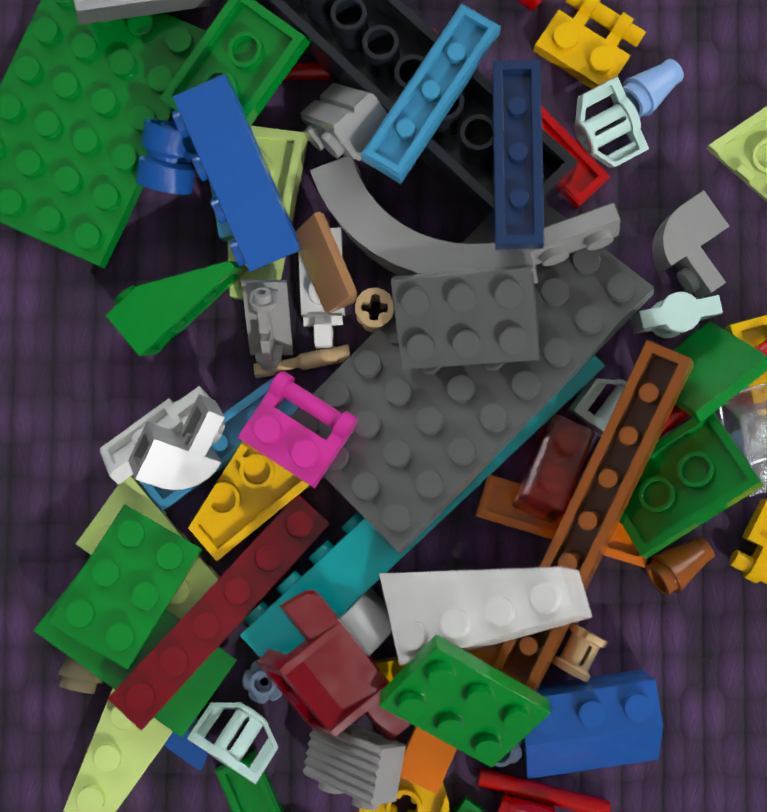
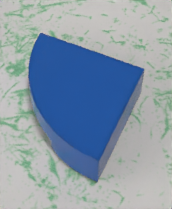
(187, 750)

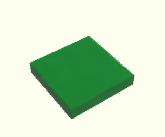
(720, 370)

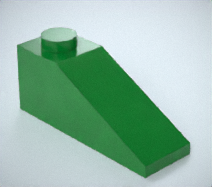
(160, 310)

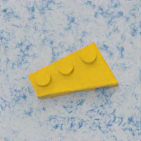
(242, 500)

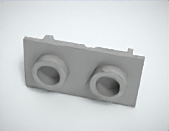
(267, 321)

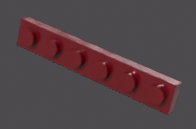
(218, 612)

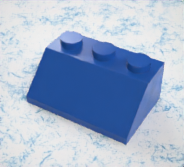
(595, 725)

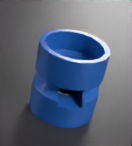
(167, 160)

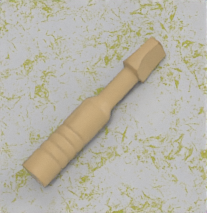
(308, 360)

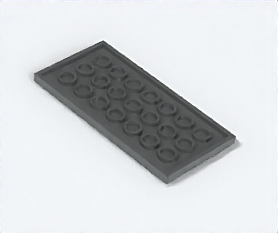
(438, 427)

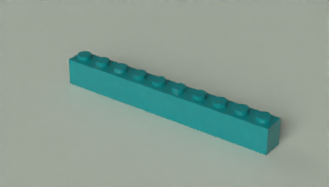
(354, 563)

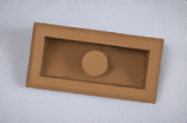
(325, 264)

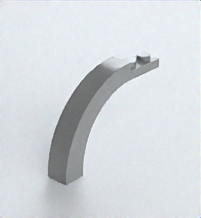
(413, 253)

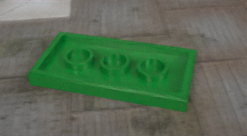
(189, 699)

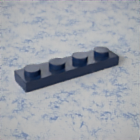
(517, 155)

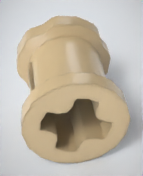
(365, 300)
(579, 652)

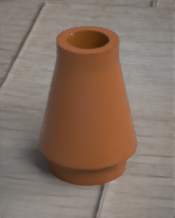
(676, 567)

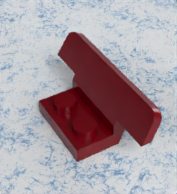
(329, 673)

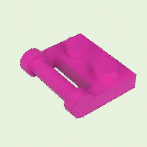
(290, 442)

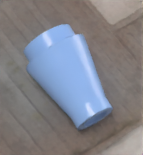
(652, 86)

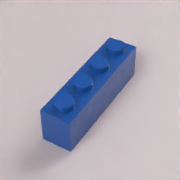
(237, 173)

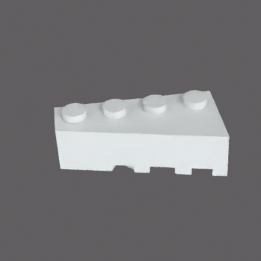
(480, 605)

